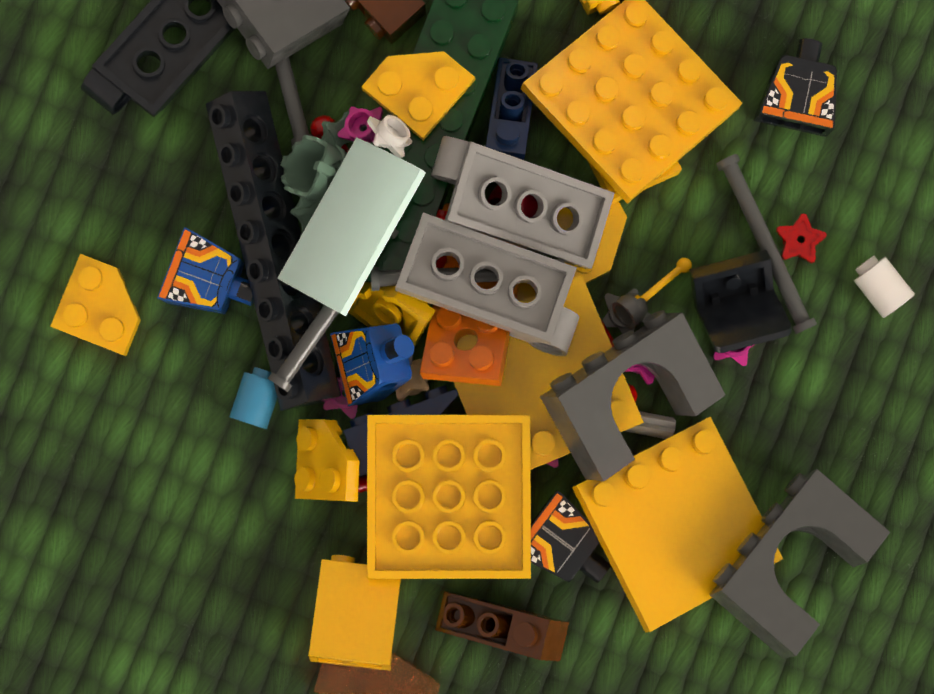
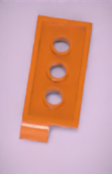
(478, 365)

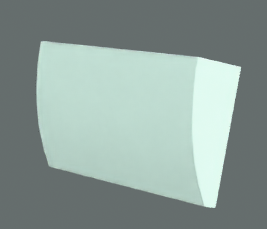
(351, 225)

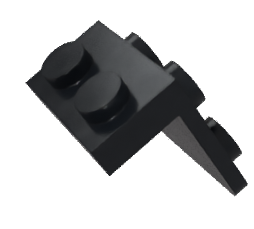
(739, 302)

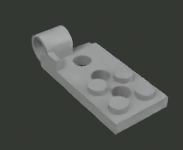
(475, 166)
(540, 322)

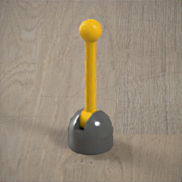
(632, 308)

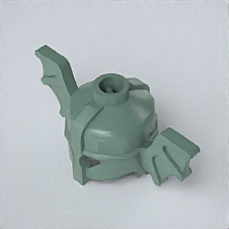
(312, 168)

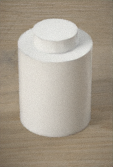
(882, 285)

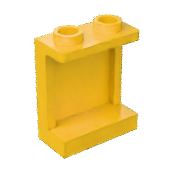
(353, 616)

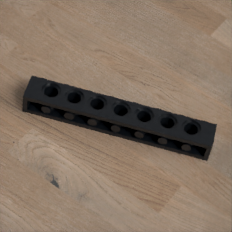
(267, 237)

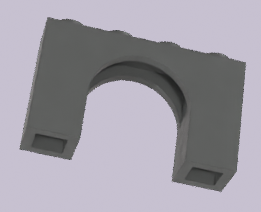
(282, 26)
(582, 400)
(750, 584)

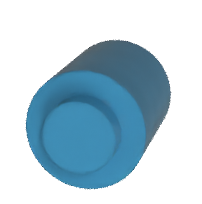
(255, 399)

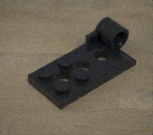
(116, 72)

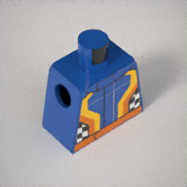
(204, 276)
(372, 362)

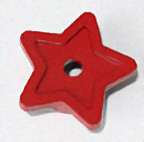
(811, 238)

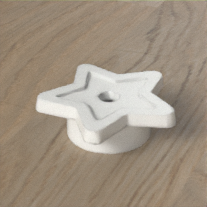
(390, 134)

